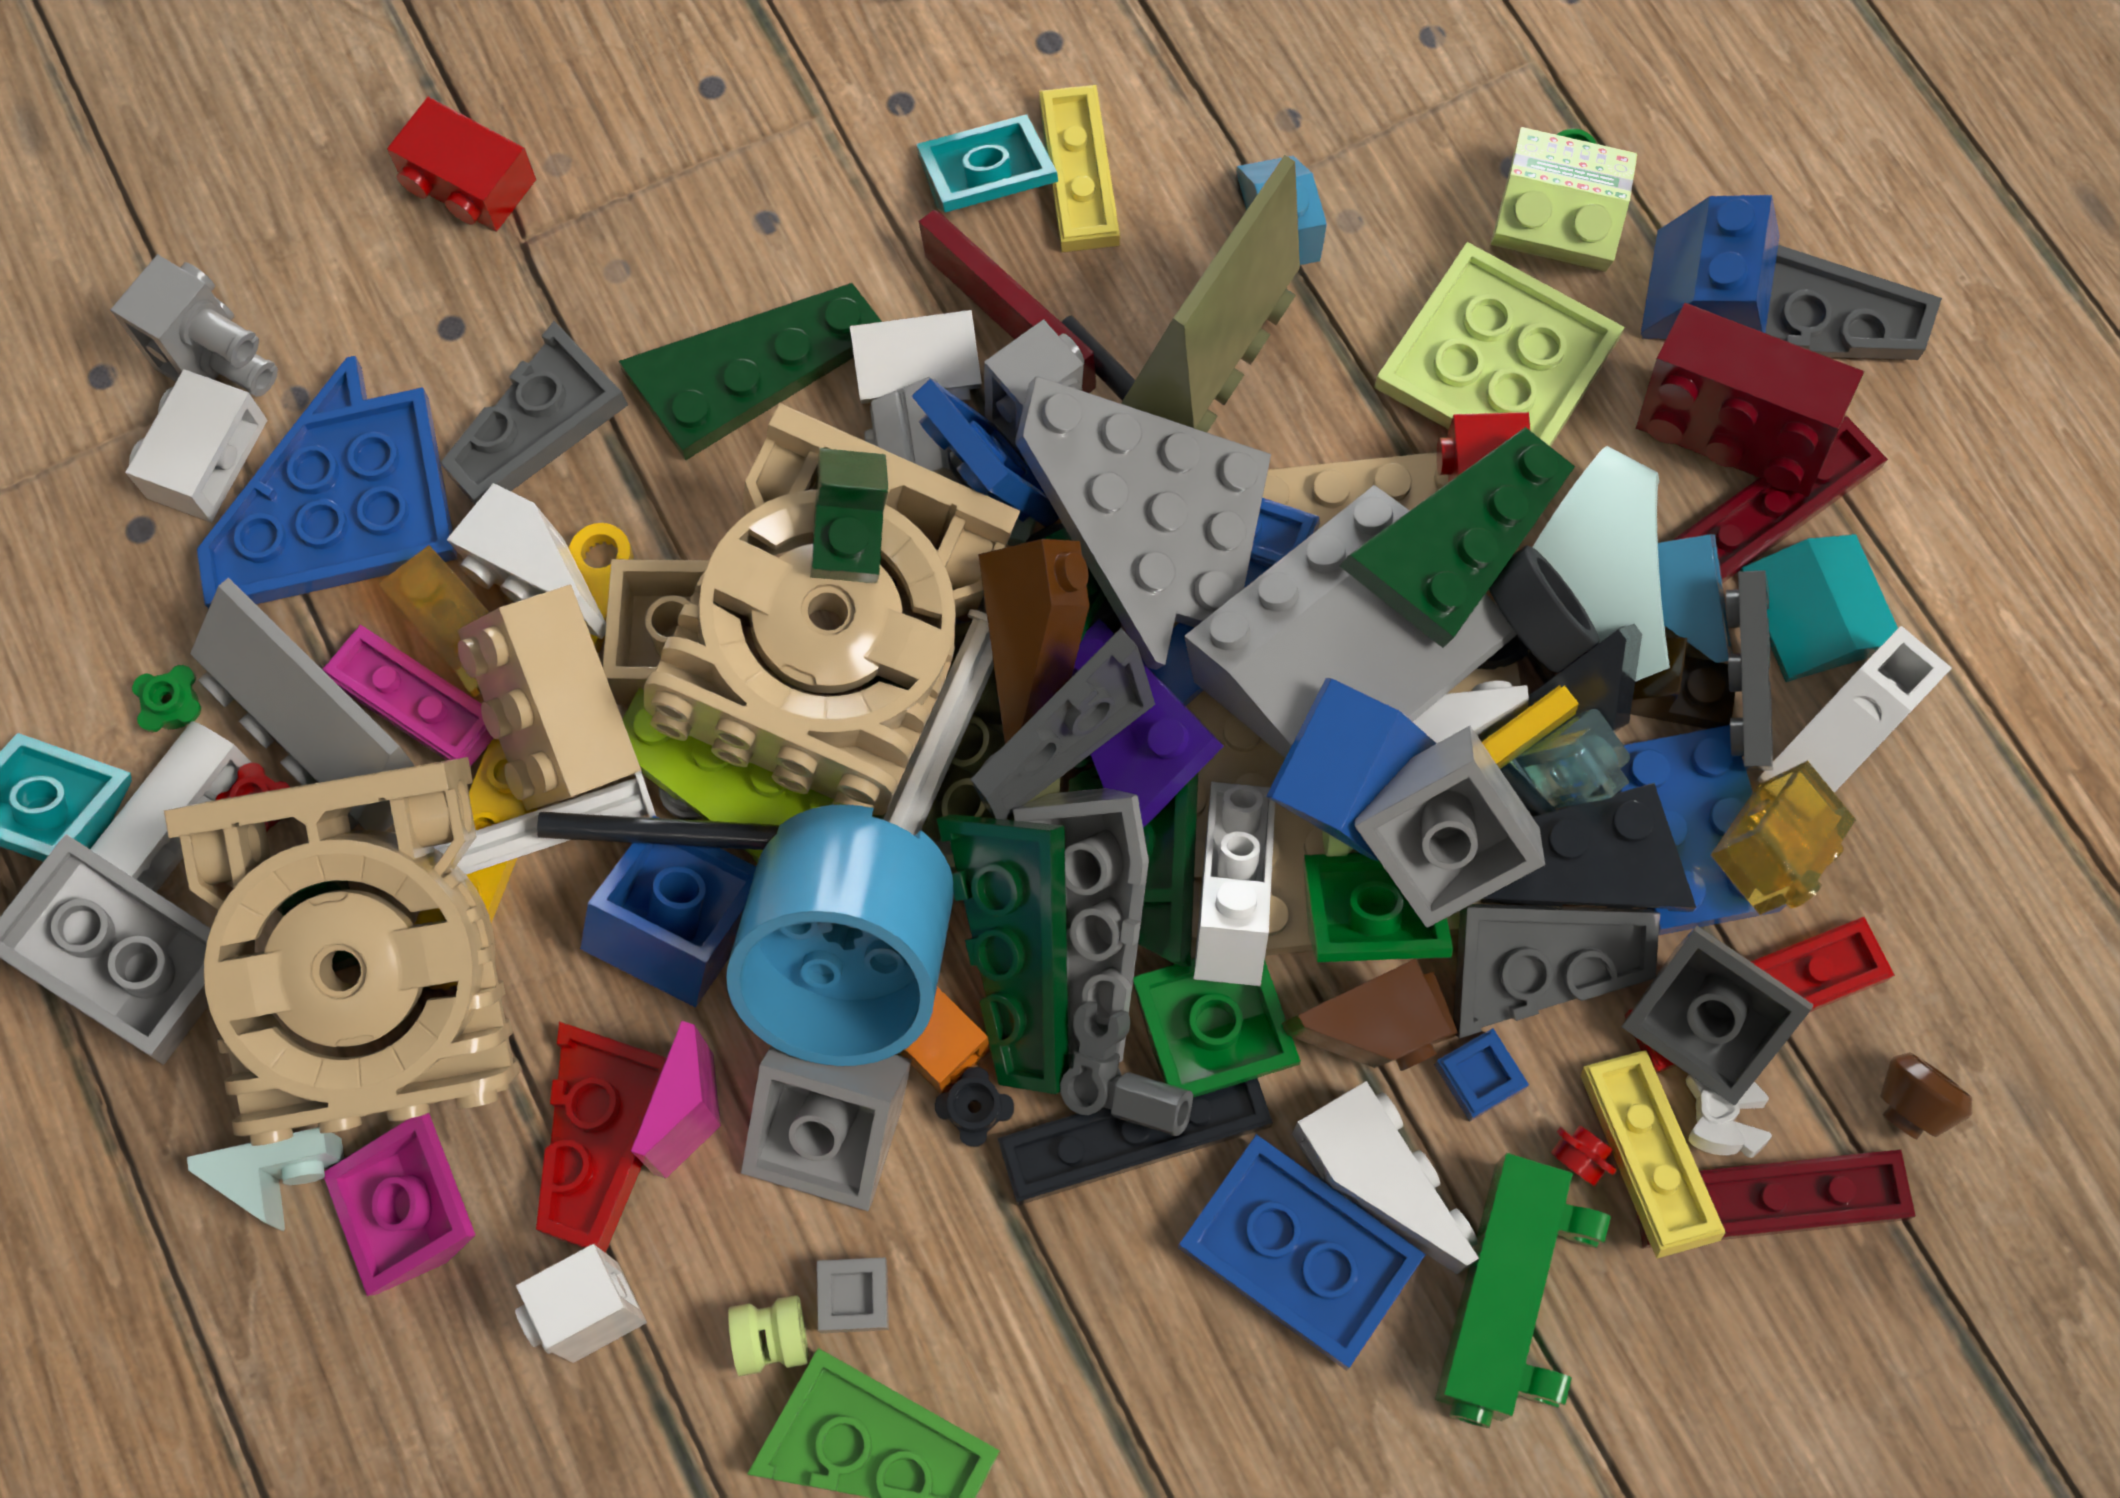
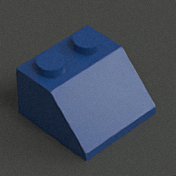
(1716, 260)
(669, 916)

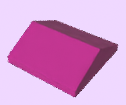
(682, 1106)
(399, 1206)

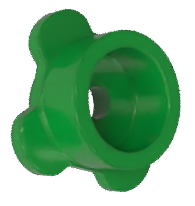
(178, 711)

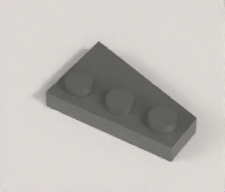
(1847, 310)
(540, 417)
(1068, 728)
(1541, 956)

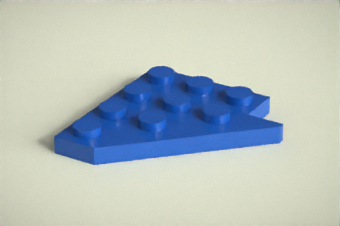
(337, 498)

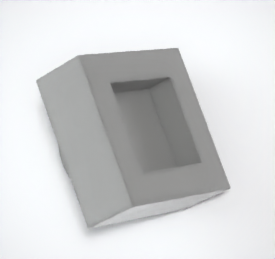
(852, 1295)

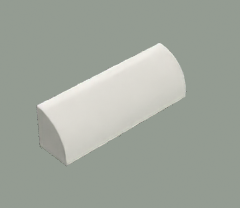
(188, 774)

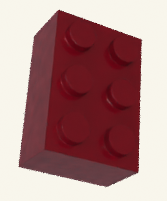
(1747, 399)

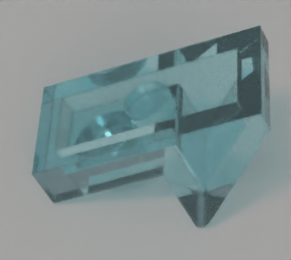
(1576, 762)

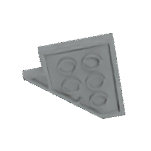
(1153, 502)

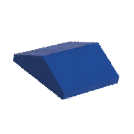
(1344, 760)

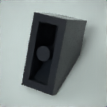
(1602, 678)

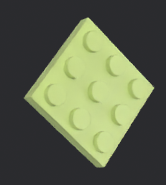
(1498, 346)

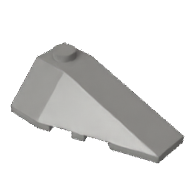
(1103, 895)

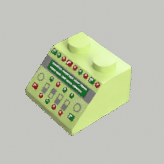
(1565, 199)

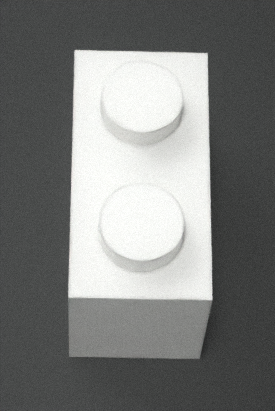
(911, 349)
(196, 445)
(578, 1305)

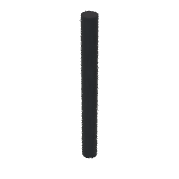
(655, 830)

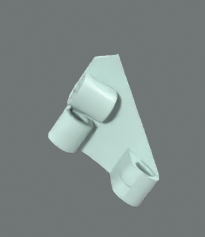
(1608, 551)

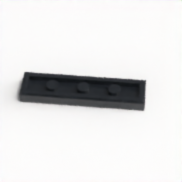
(1100, 1146)

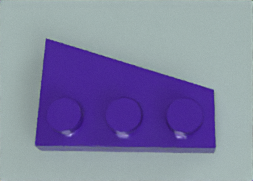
(1155, 751)

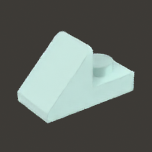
(252, 1173)

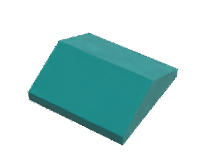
(985, 163)
(1823, 605)
(53, 795)

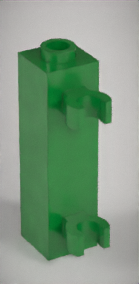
(1505, 1289)

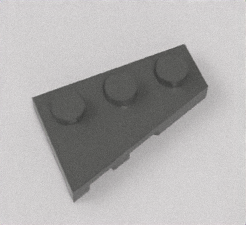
(1750, 671)

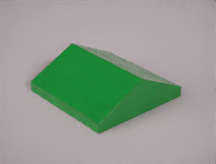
(1363, 915)
(1213, 1030)

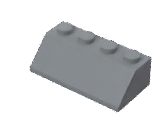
(291, 701)

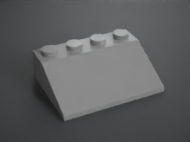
(1316, 622)

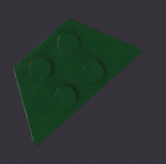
(1170, 873)

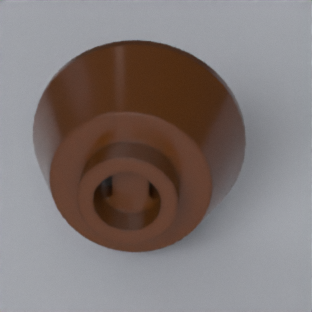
(1922, 1097)

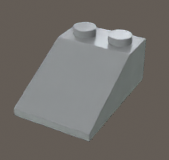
(109, 948)

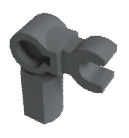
(1097, 1082)

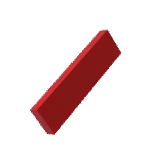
(1819, 970)

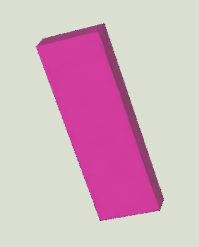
(409, 696)

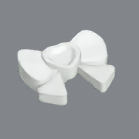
(1716, 1126)

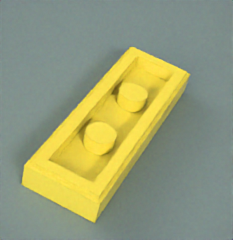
(1079, 154)
(1652, 1154)

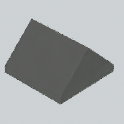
(1716, 1015)

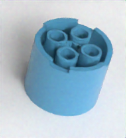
(842, 937)

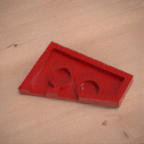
(596, 1119)

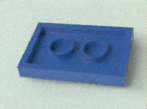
(987, 457)
(1701, 797)
(1301, 1252)

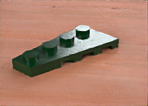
(742, 369)
(1458, 540)
(1017, 921)

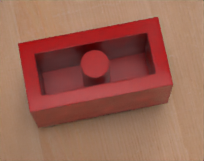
(461, 165)

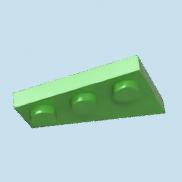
(869, 1440)

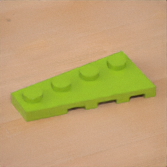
(709, 784)

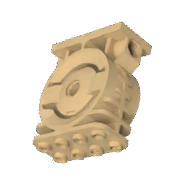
(842, 744)
(458, 1041)

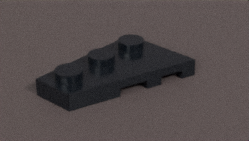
(1605, 855)

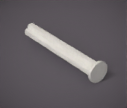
(944, 728)
(519, 835)

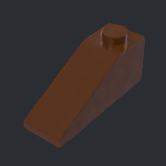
(1034, 622)

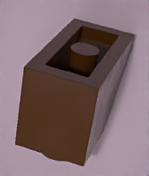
(1377, 1020)

